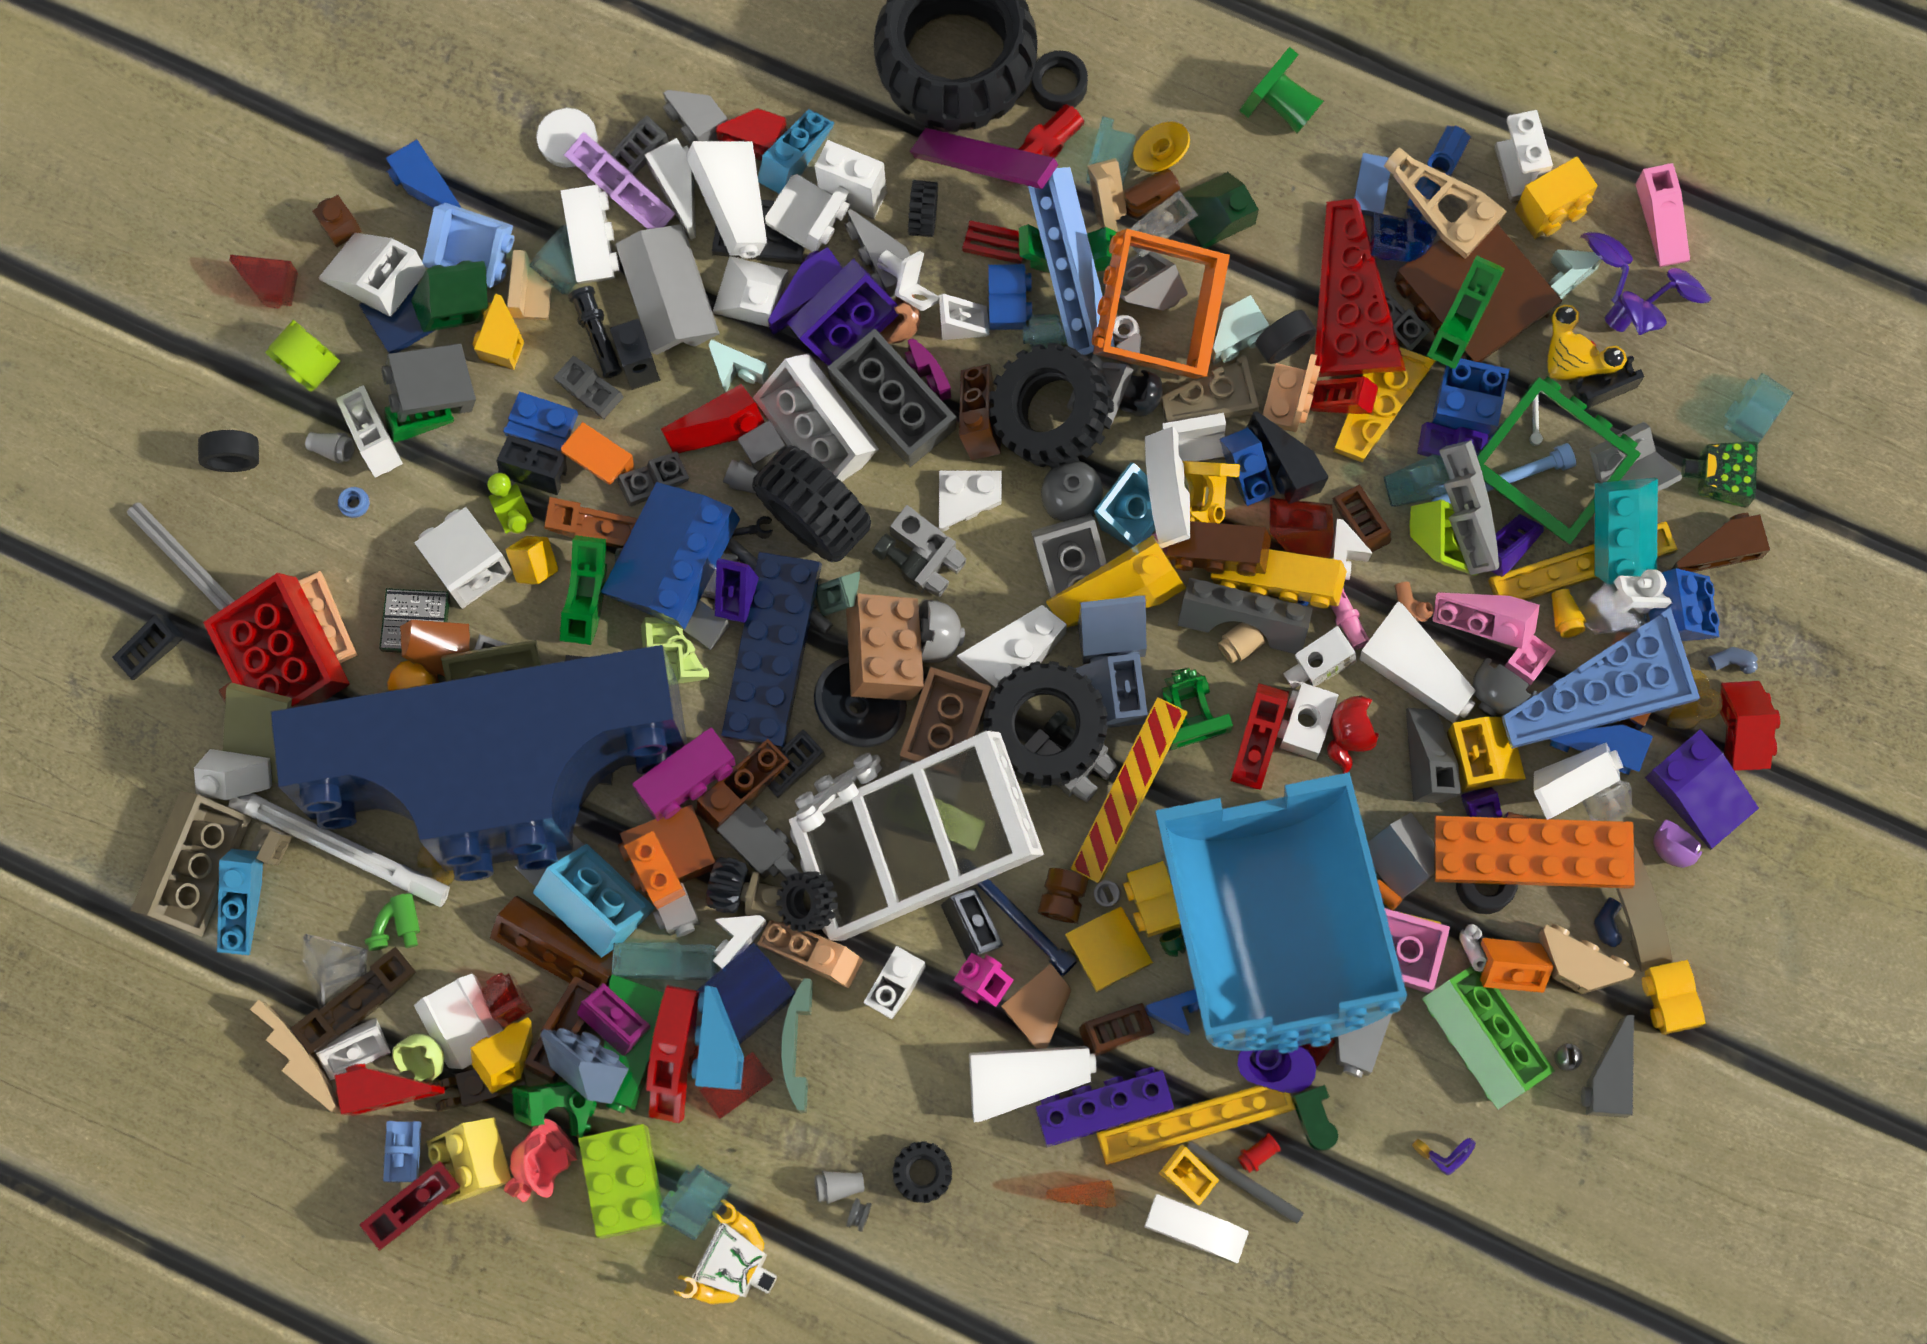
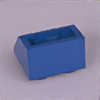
(1471, 396)
(1690, 605)

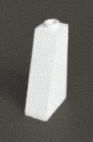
(731, 190)
(1417, 665)
(1021, 1077)

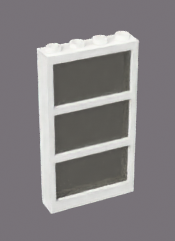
(920, 835)

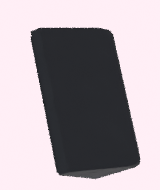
(971, 923)

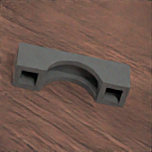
(1211, 604)

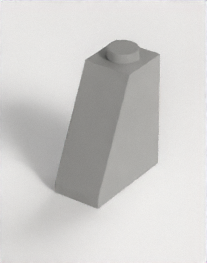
(1360, 1048)

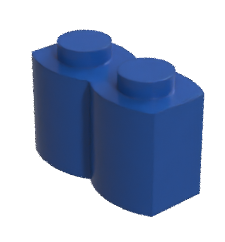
(1008, 296)

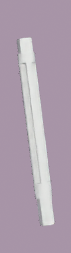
(345, 849)

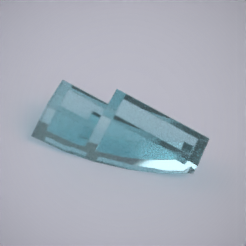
(664, 961)

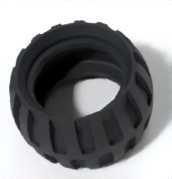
(959, 101)

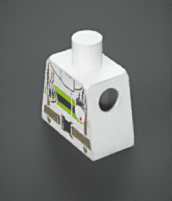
(1331, 649)

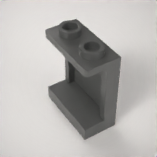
(428, 381)

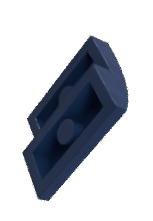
(398, 330)

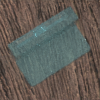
(1112, 145)

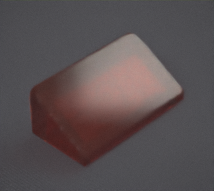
(753, 1080)

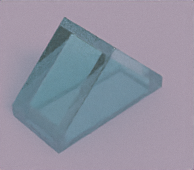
(555, 262)

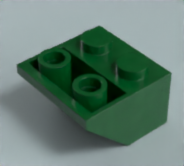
(451, 296)

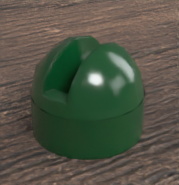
(1173, 942)

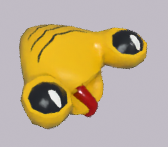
(1574, 354)

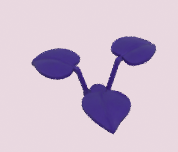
(1629, 306)

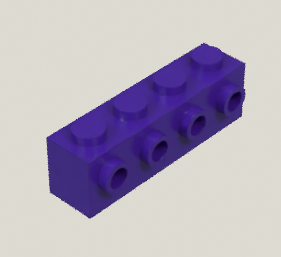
(1104, 1107)

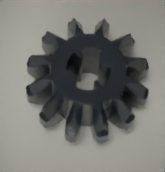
(726, 884)

